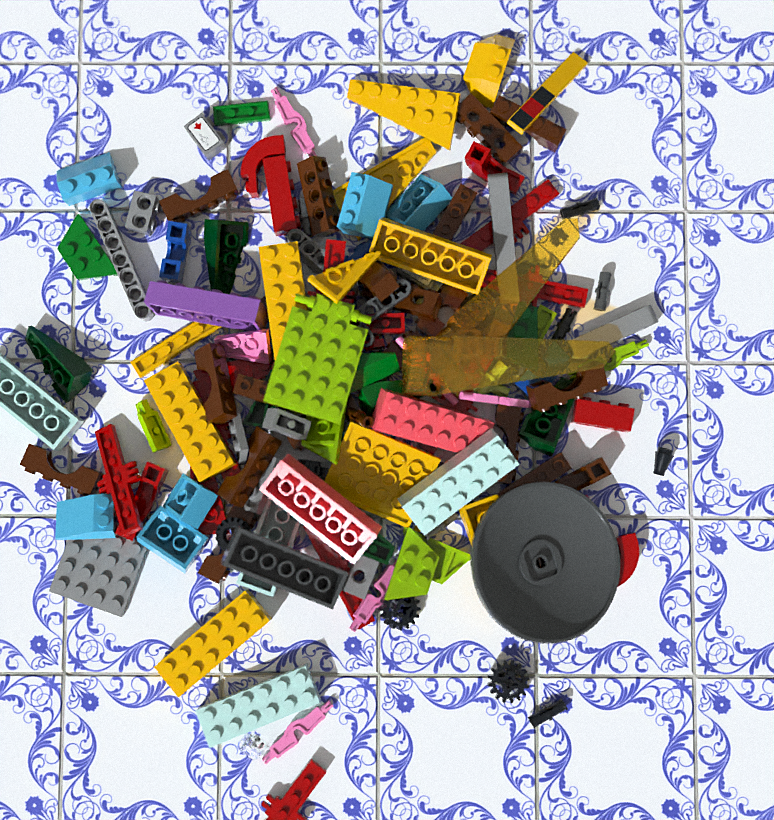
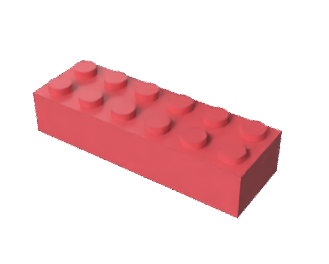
(427, 421)
(320, 508)

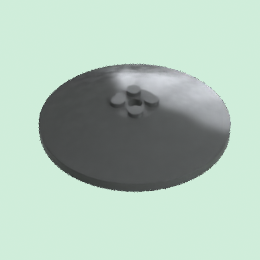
(577, 556)

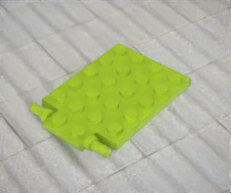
(317, 358)

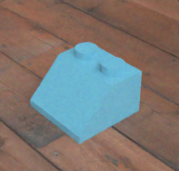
(190, 501)

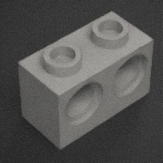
(137, 213)

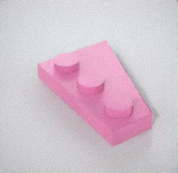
(247, 345)

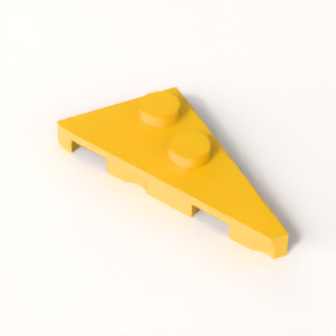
(339, 280)

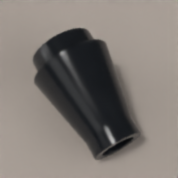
(662, 460)

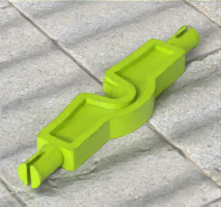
(622, 353)

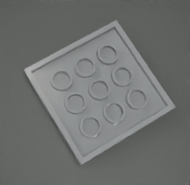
(99, 572)

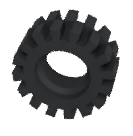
(225, 526)

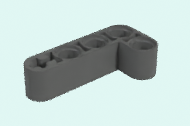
(381, 309)

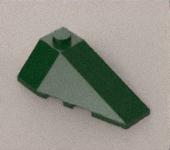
(223, 249)
(65, 367)
(544, 428)

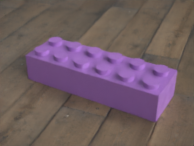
(206, 306)

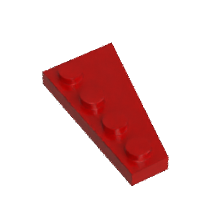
(236, 367)
(216, 513)

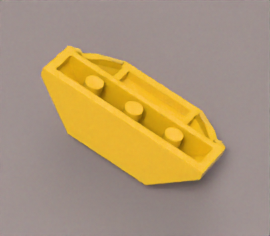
(487, 68)

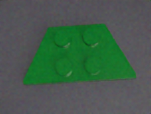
(84, 252)

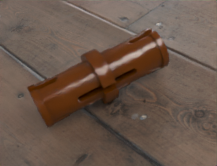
(359, 417)

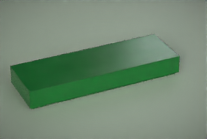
(241, 113)

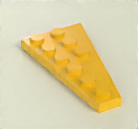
(415, 109)
(396, 170)

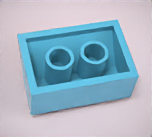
(88, 179)
(420, 203)
(364, 205)
(172, 539)

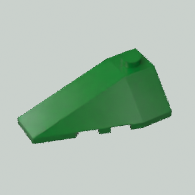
(374, 367)
(369, 394)

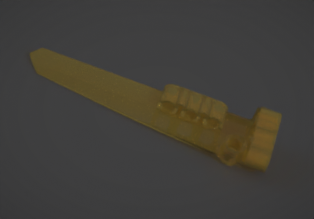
(508, 295)
(481, 362)

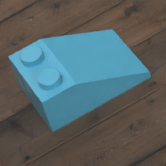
(86, 518)

